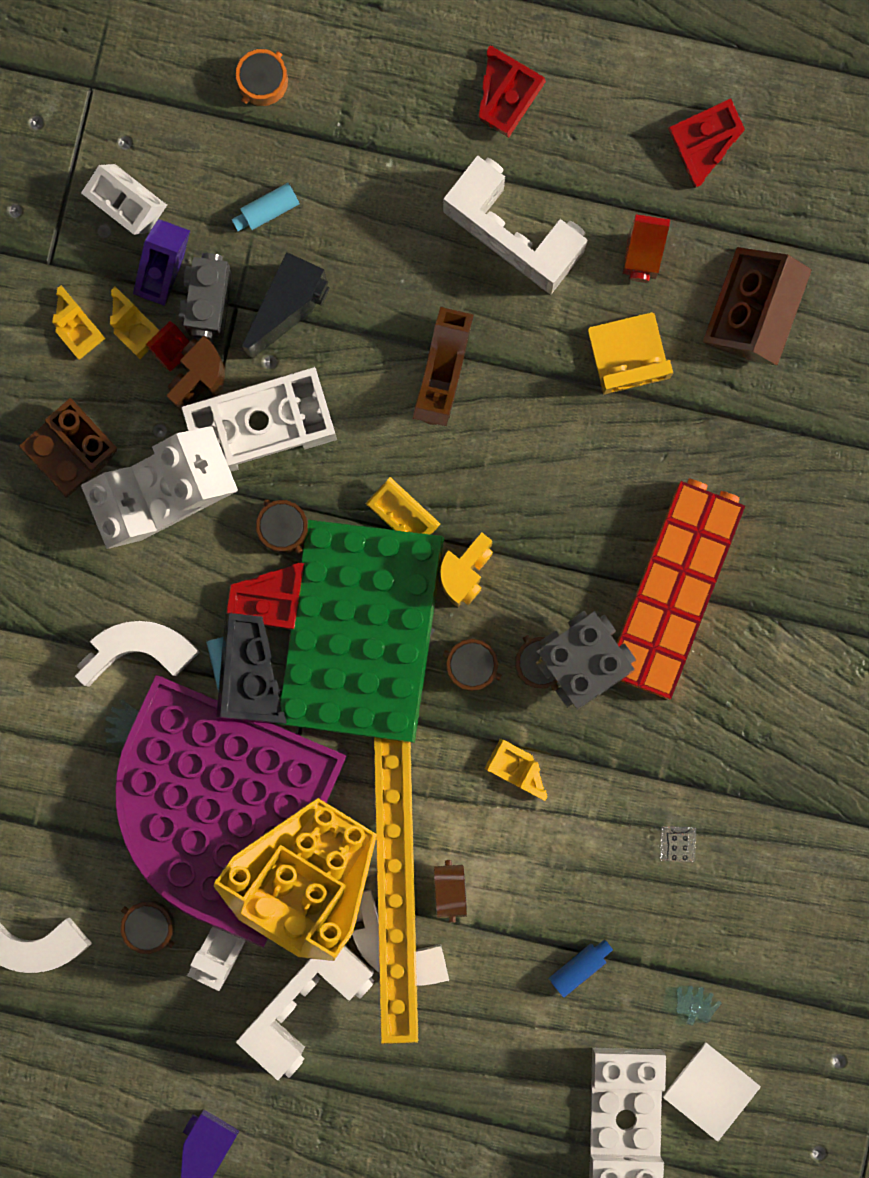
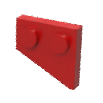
(507, 91)
(706, 138)
(270, 596)

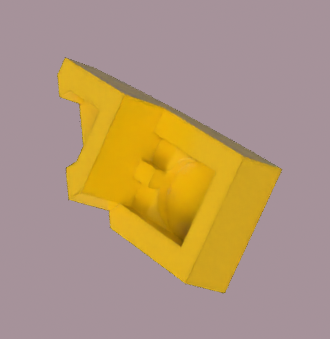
(131, 324)
(74, 326)
(517, 768)

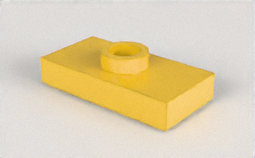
(401, 510)

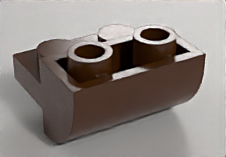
(204, 372)
(69, 448)

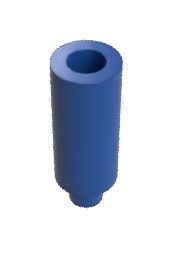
(580, 968)

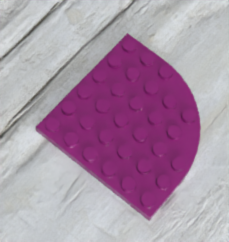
(206, 790)

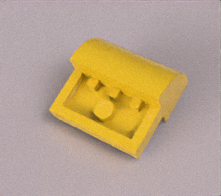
(457, 576)

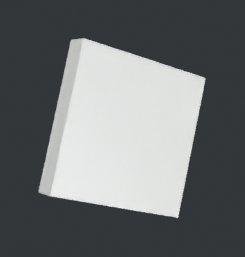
(711, 1091)

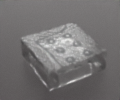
(677, 844)

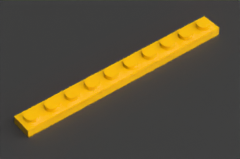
(396, 892)

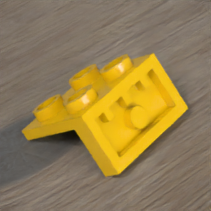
(629, 353)

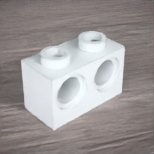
(124, 199)

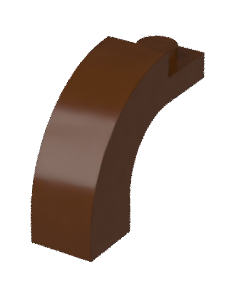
(443, 367)

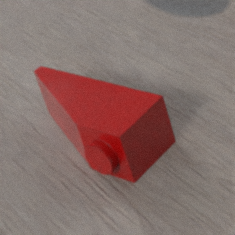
(645, 247)

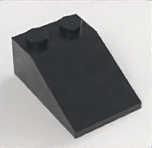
(288, 301)

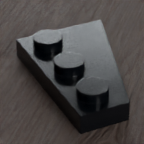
(246, 672)

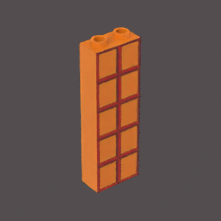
(678, 585)

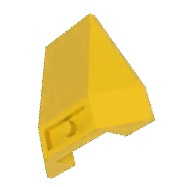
(302, 881)

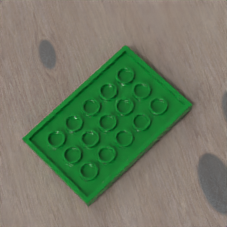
(361, 630)

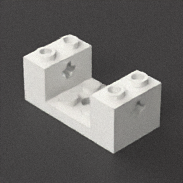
(472, 199)
(294, 411)
(160, 490)
(269, 1041)
(634, 1083)

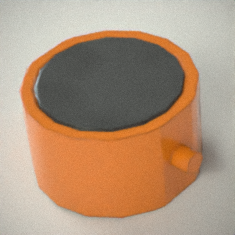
(261, 77)

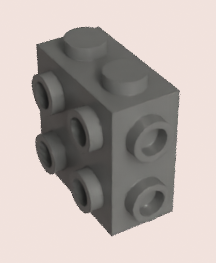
(208, 297)
(584, 659)

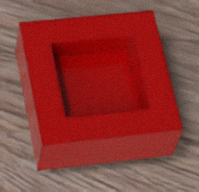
(168, 345)

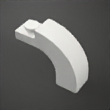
(138, 636)
(42, 954)
(215, 958)
(429, 960)

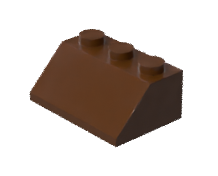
(757, 305)

